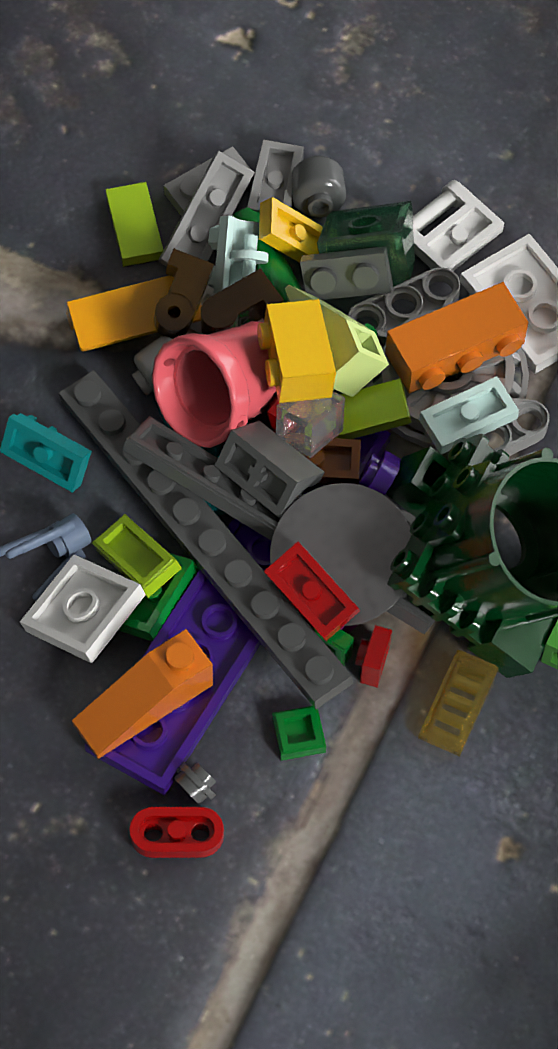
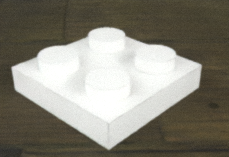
(83, 608)

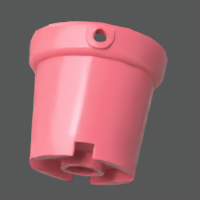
(212, 383)

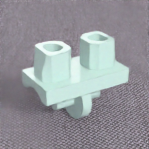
(236, 251)

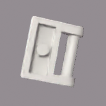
(459, 234)

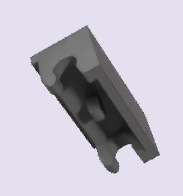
(267, 466)

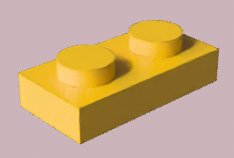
(288, 229)

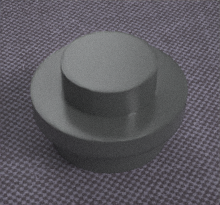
(196, 782)

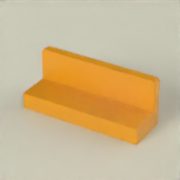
(118, 313)

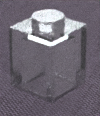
(310, 423)

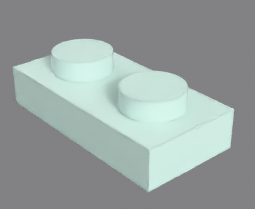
(469, 414)

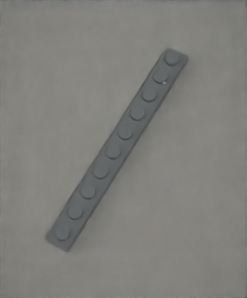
(211, 547)

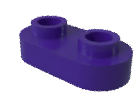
(380, 471)

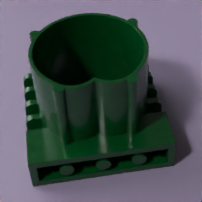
(455, 560)

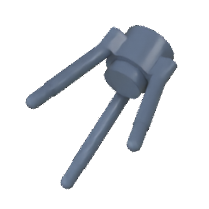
(62, 538)

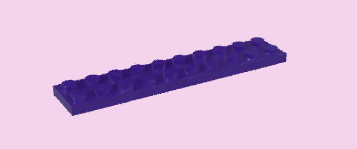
(161, 748)

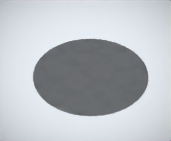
(352, 538)

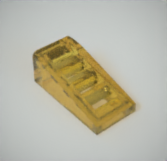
(474, 669)

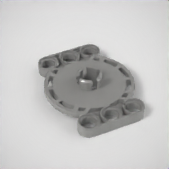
(418, 292)

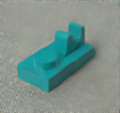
(45, 451)

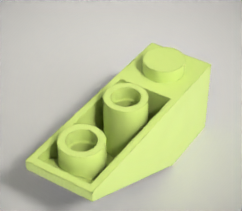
(353, 346)

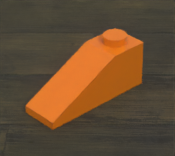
(145, 694)

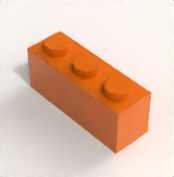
(456, 338)

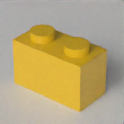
(297, 350)

